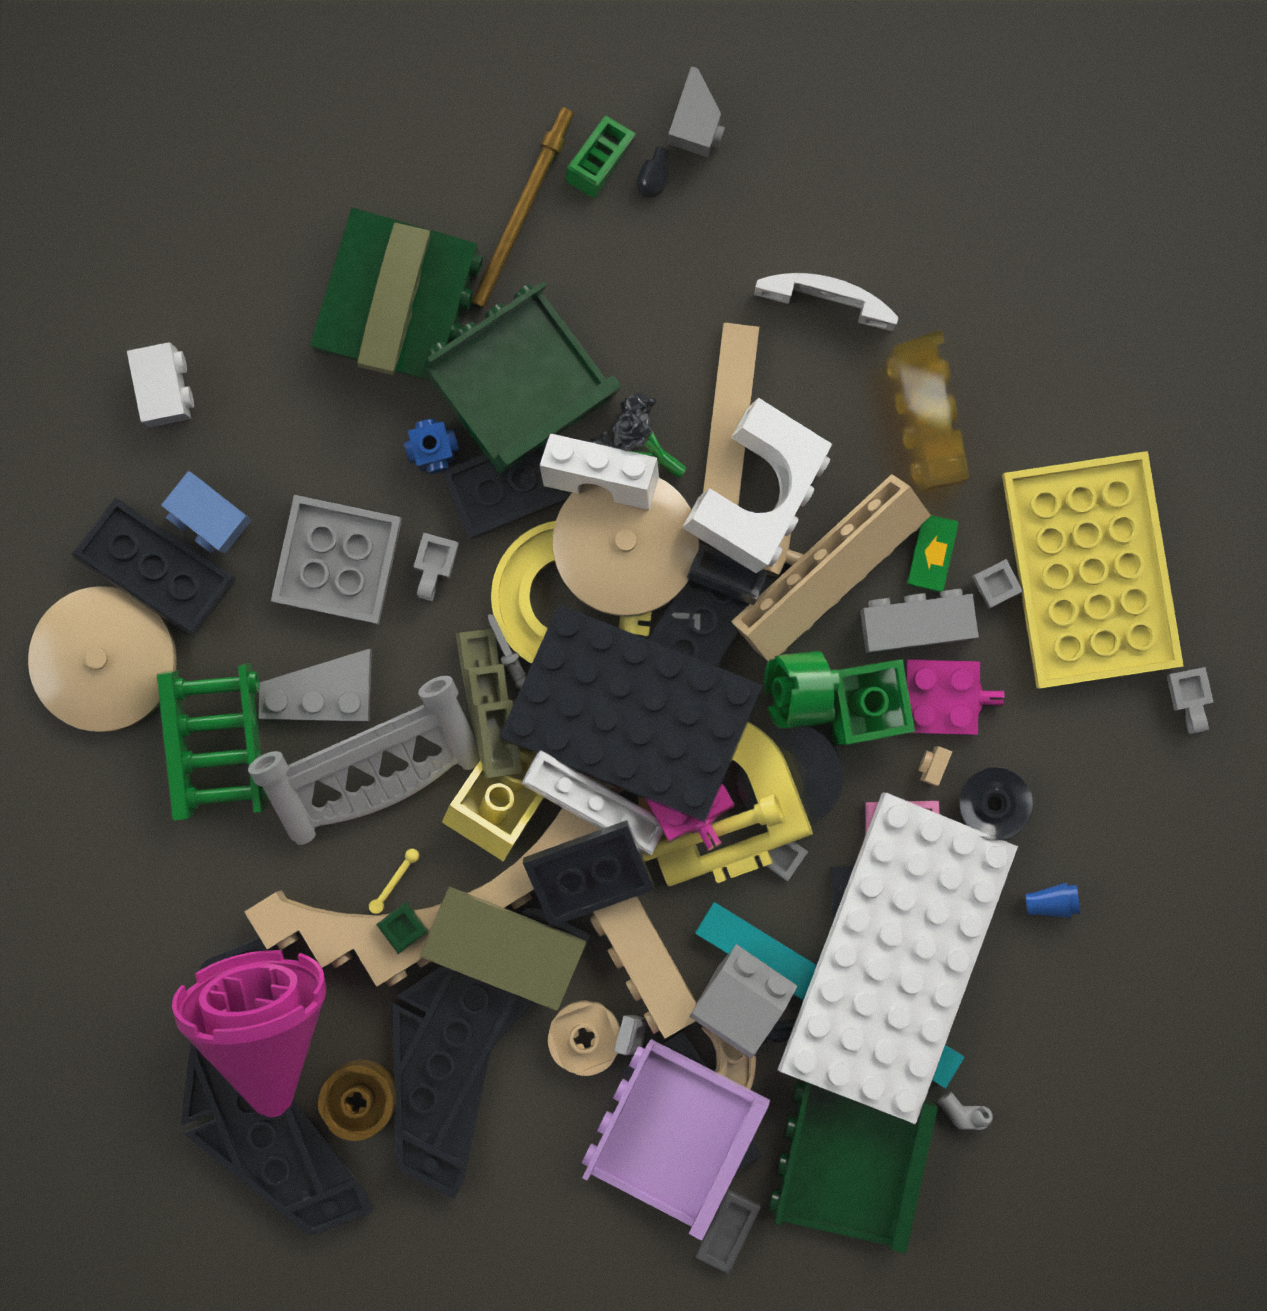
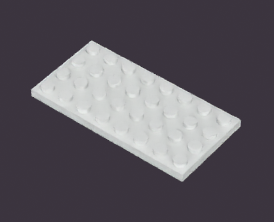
(897, 958)

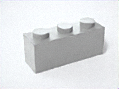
(918, 621)

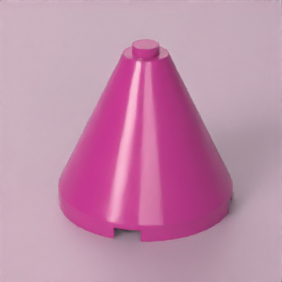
(255, 1022)

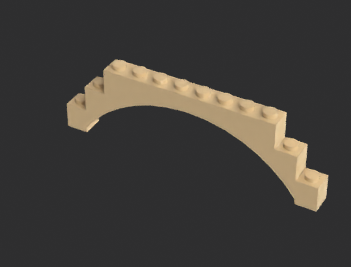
(335, 933)

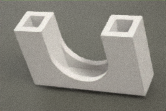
(796, 458)

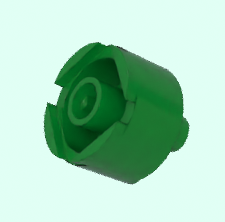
(801, 689)

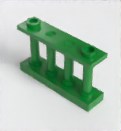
(178, 726)

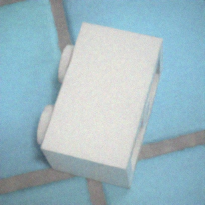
(160, 384)

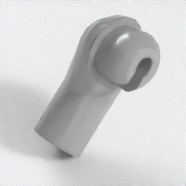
(965, 1116)

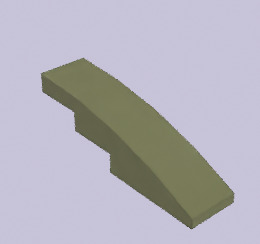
(393, 299)
(487, 701)

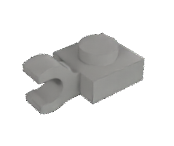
(434, 559)
(1190, 692)

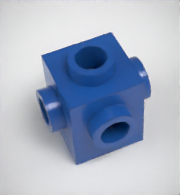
(438, 458)

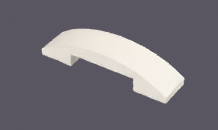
(872, 312)

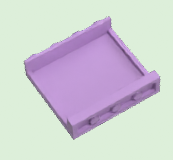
(676, 1135)

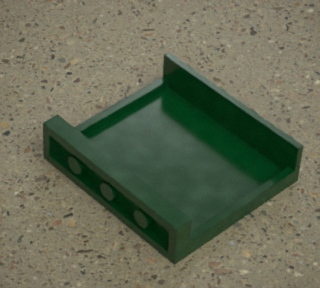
(352, 284)
(517, 377)
(851, 1167)

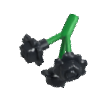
(635, 431)

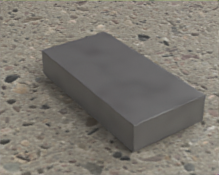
(728, 1231)

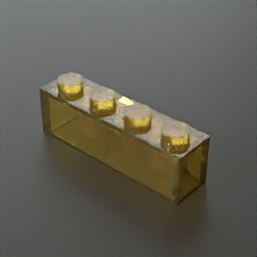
(928, 412)

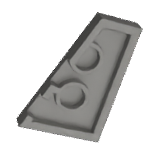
(321, 692)

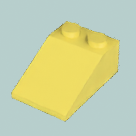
(494, 809)

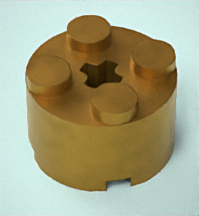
(340, 1110)

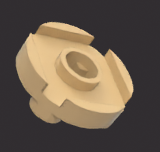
(565, 1028)

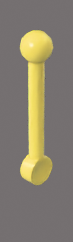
(377, 905)

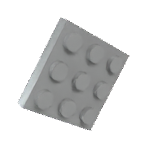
(336, 559)

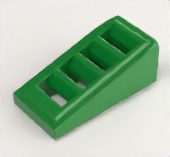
(587, 175)

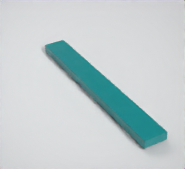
(727, 929)

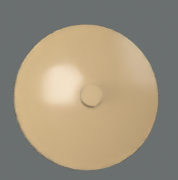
(621, 554)
(100, 659)

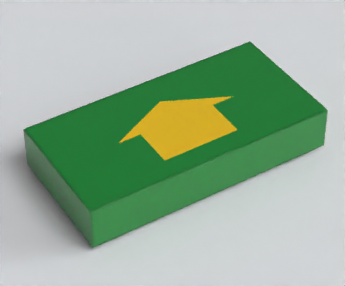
(932, 553)

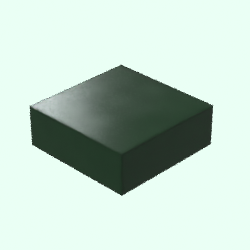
(402, 927)

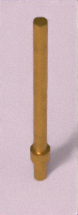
(551, 146)

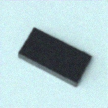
(726, 575)

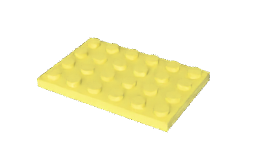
(1092, 570)

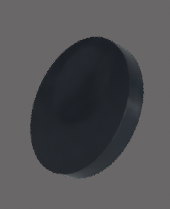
(813, 766)

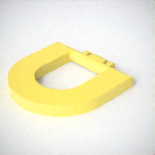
(513, 586)
(768, 776)

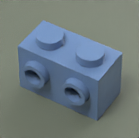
(206, 513)

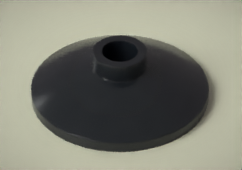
(1014, 799)

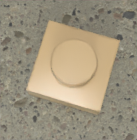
(934, 764)

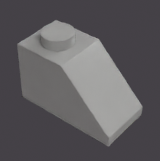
(696, 118)

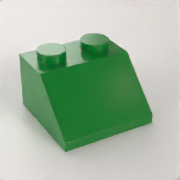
(871, 703)

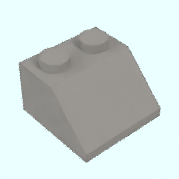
(743, 1001)

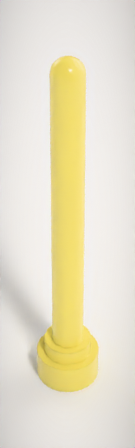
(766, 812)

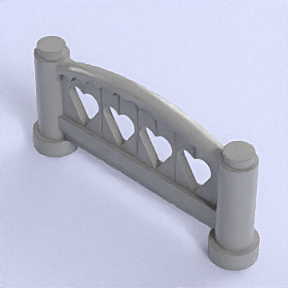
(292, 785)

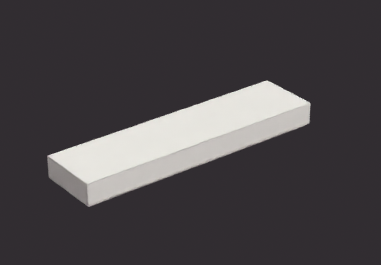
(590, 800)

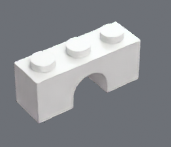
(625, 474)

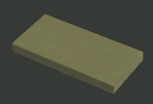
(503, 948)

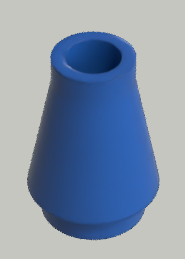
(1054, 901)

